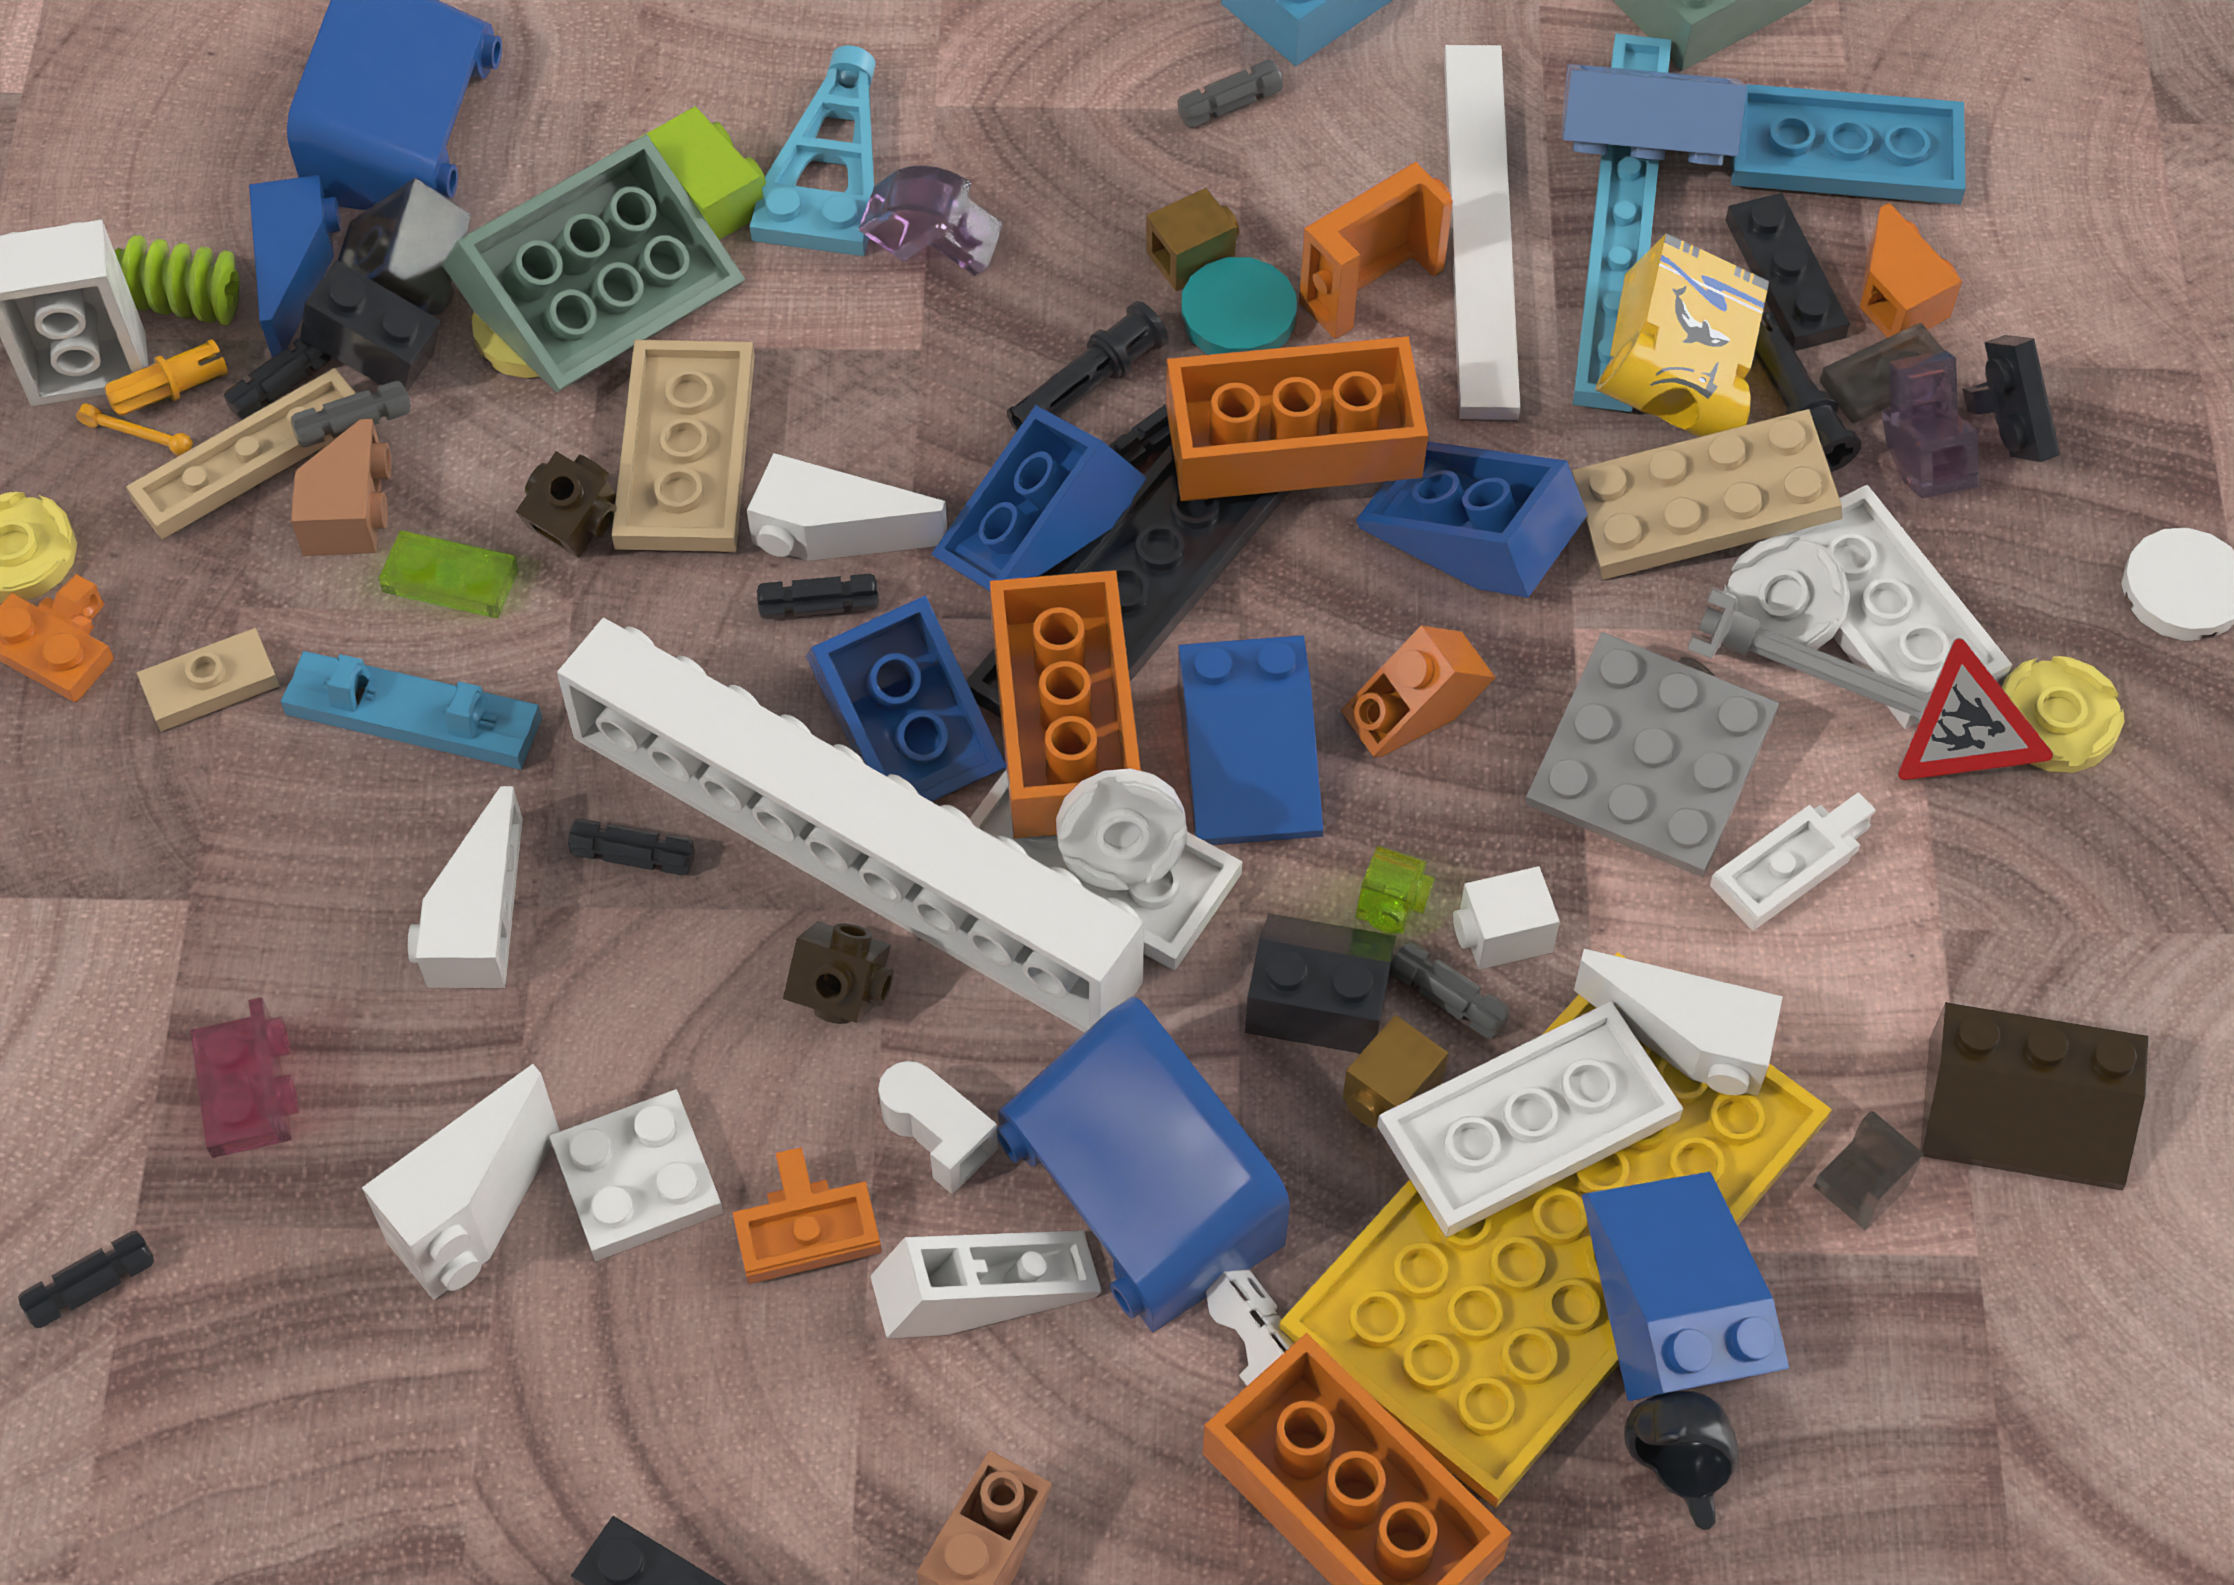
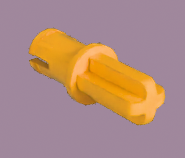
(165, 378)

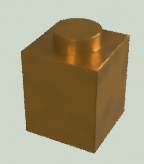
(1190, 235)
(1392, 1071)

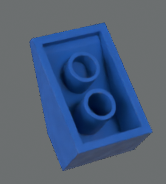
(1039, 503)
(1481, 515)
(906, 701)
(1250, 740)
(1681, 1287)

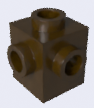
(568, 502)
(839, 972)

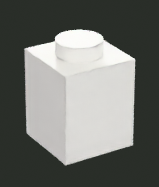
(1507, 918)

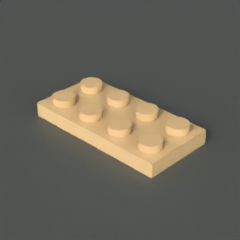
(684, 446)
(1707, 494)

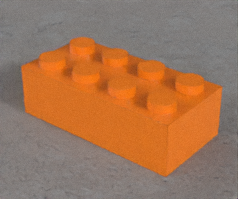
(1295, 418)
(1060, 689)
(1349, 1479)

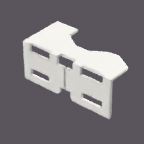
(1232, 1311)

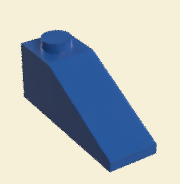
(291, 250)

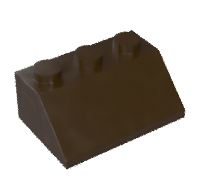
(2033, 1095)

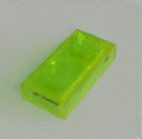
(448, 574)

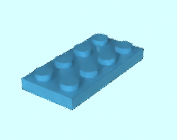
(1851, 144)

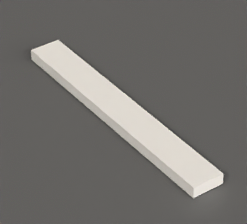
(1481, 234)

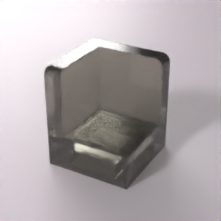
(1870, 1171)

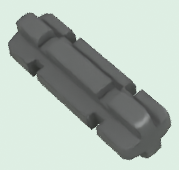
(1230, 93)
(339, 415)
(1450, 990)

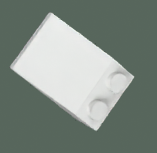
(463, 1185)

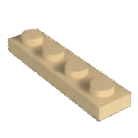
(232, 459)

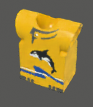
(1686, 338)

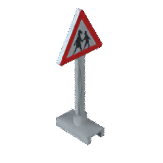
(1961, 722)

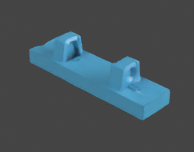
(412, 709)

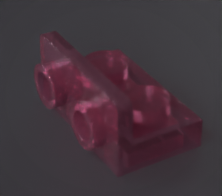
(242, 1082)

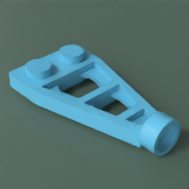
(816, 216)

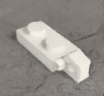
(1792, 860)

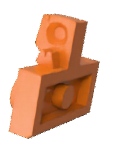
(54, 639)
(805, 1224)

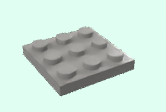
(1652, 754)

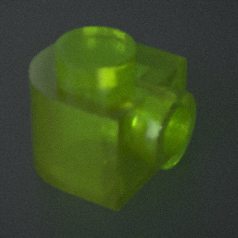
(1393, 889)

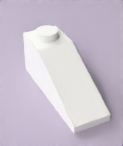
(834, 514)
(471, 904)
(1693, 1022)
(980, 1280)

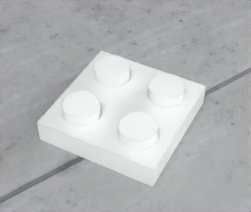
(636, 1175)

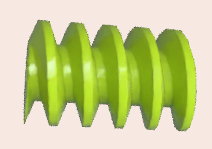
(178, 283)

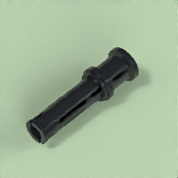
(1107, 356)
(1800, 393)

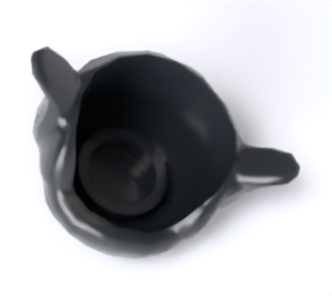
(1686, 1446)

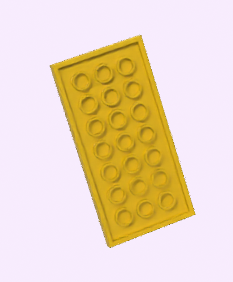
(1506, 1325)

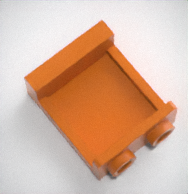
(1369, 237)

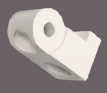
(940, 1119)

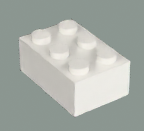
(67, 312)

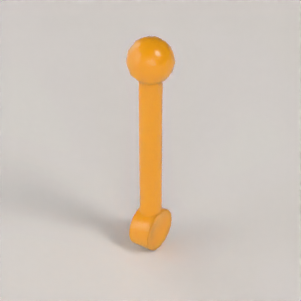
(92, 417)

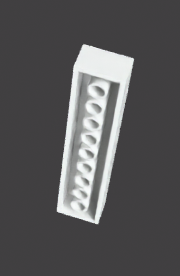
(853, 826)

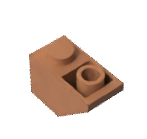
(340, 494)
(988, 1527)

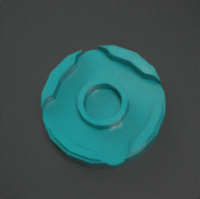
(1238, 306)

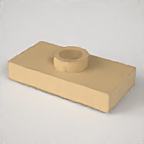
(208, 679)

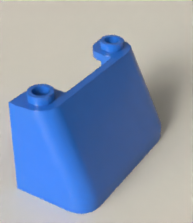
(386, 96)
(1149, 1163)

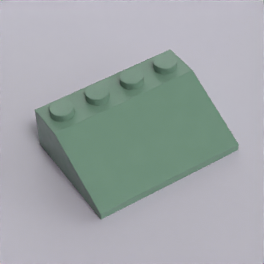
(593, 265)

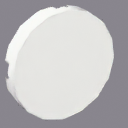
(2182, 583)
(1791, 589)
(1121, 829)

